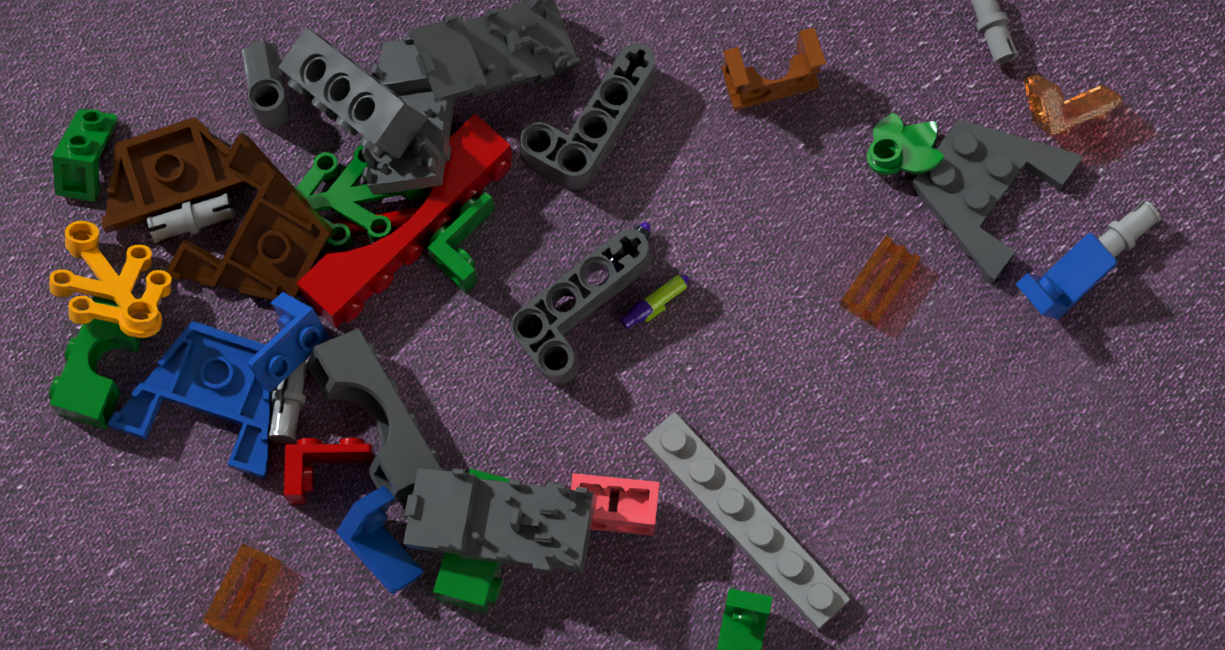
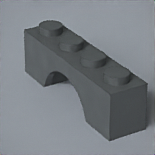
(350, 372)

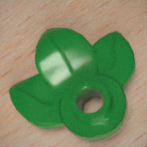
(907, 146)

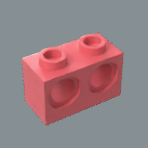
(621, 503)

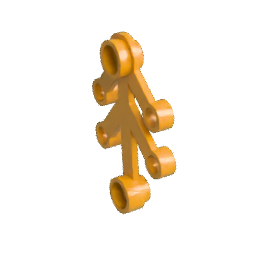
(135, 316)

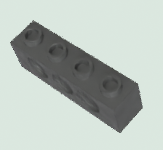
(353, 94)

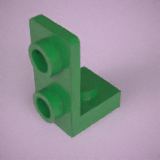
(78, 154)
(458, 263)
(744, 620)

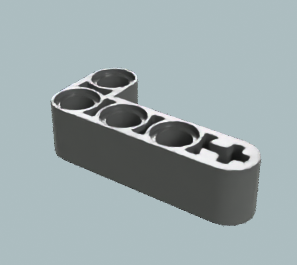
(597, 114)
(587, 297)

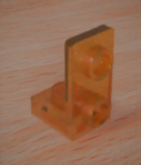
(1060, 116)

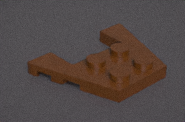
(274, 242)

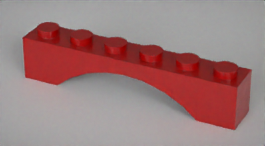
(347, 279)

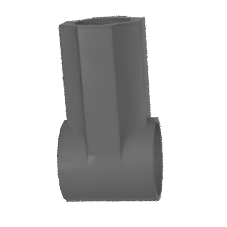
(266, 83)

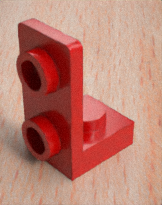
(301, 478)

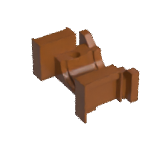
(750, 89)

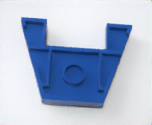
(212, 376)

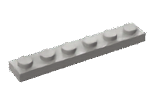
(746, 521)

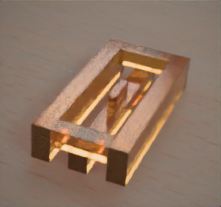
(898, 253)
(226, 626)

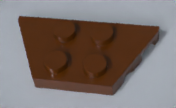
(163, 171)

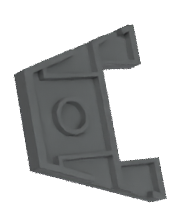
(974, 178)

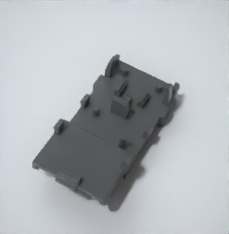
(494, 50)
(425, 157)
(500, 520)

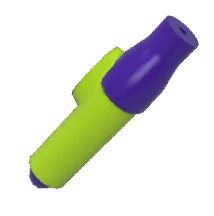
(655, 302)

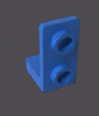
(1069, 278)
(291, 346)
(374, 545)

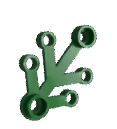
(345, 196)

